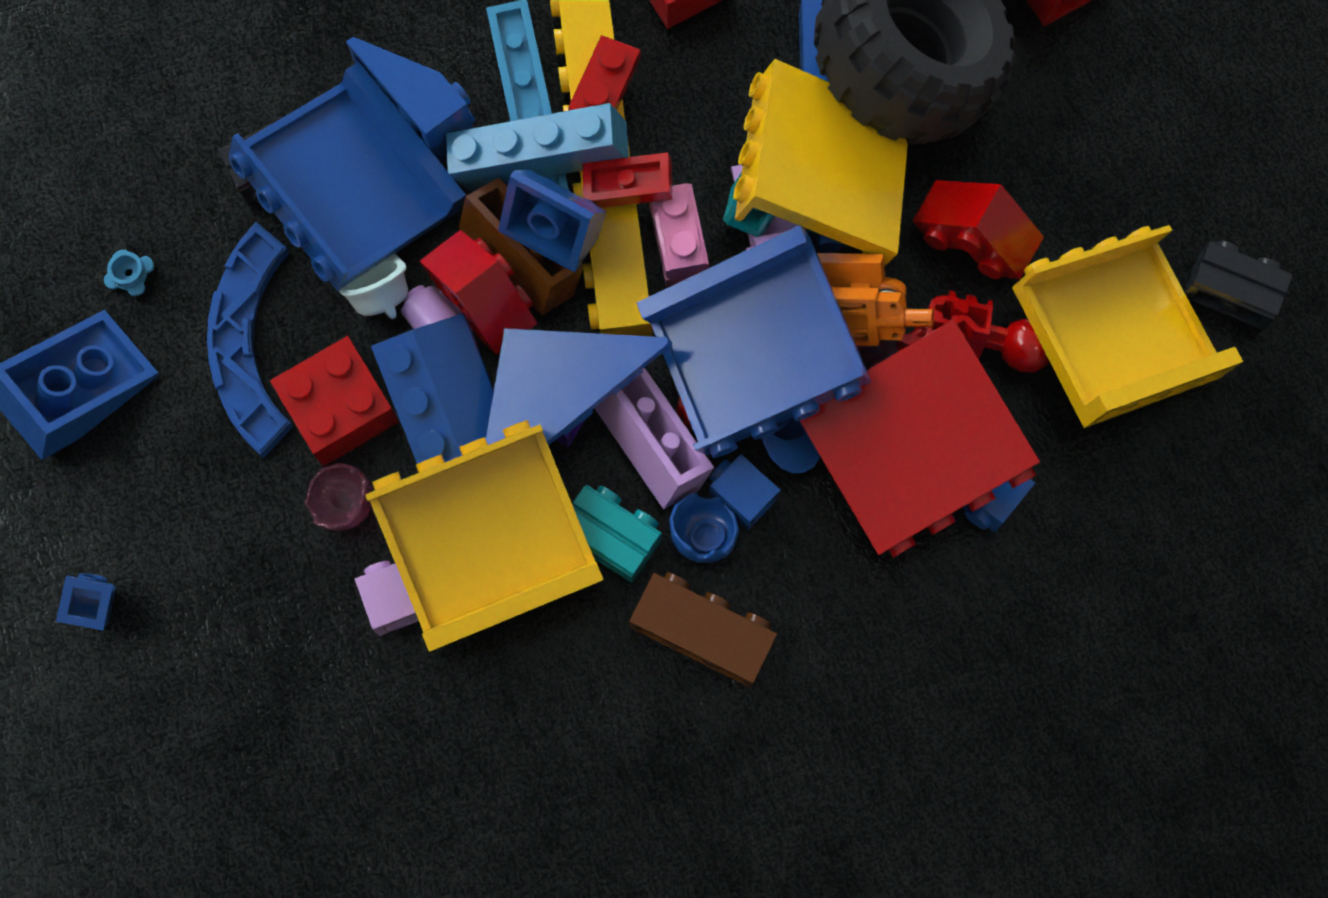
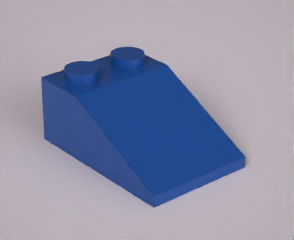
(418, 93)
(71, 383)

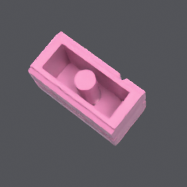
(679, 235)

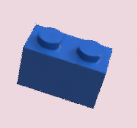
(550, 219)

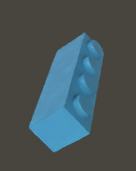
(542, 144)

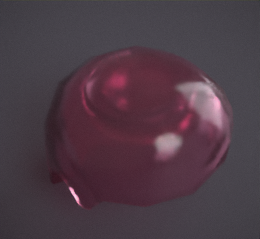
(338, 497)

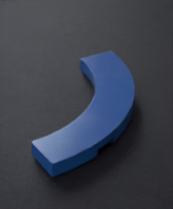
(232, 339)

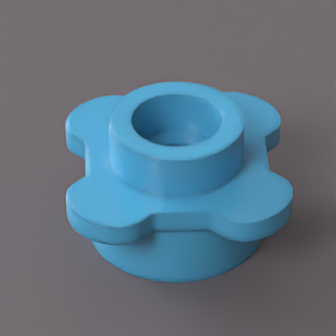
(119, 264)

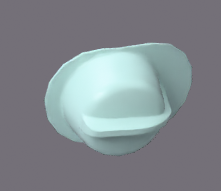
(378, 289)

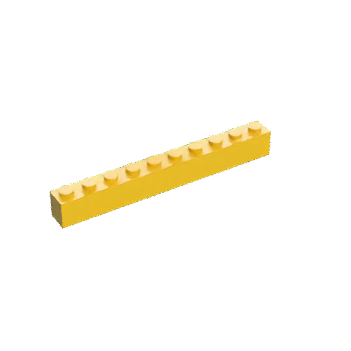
(617, 255)

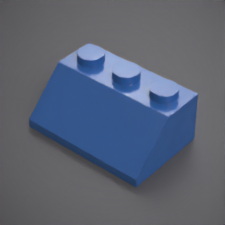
(437, 386)

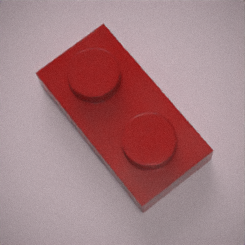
(606, 74)
(628, 180)

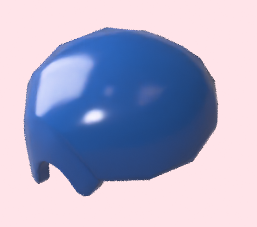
(703, 528)

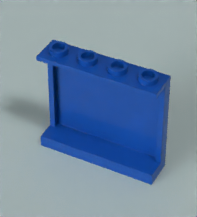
(347, 178)
(756, 342)

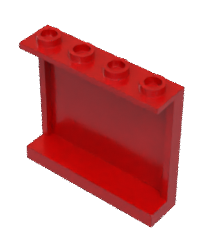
(921, 441)

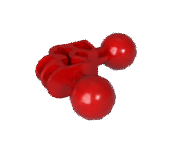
(1016, 343)

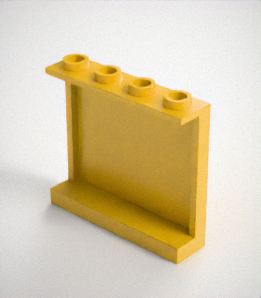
(819, 163)
(1119, 326)
(483, 534)

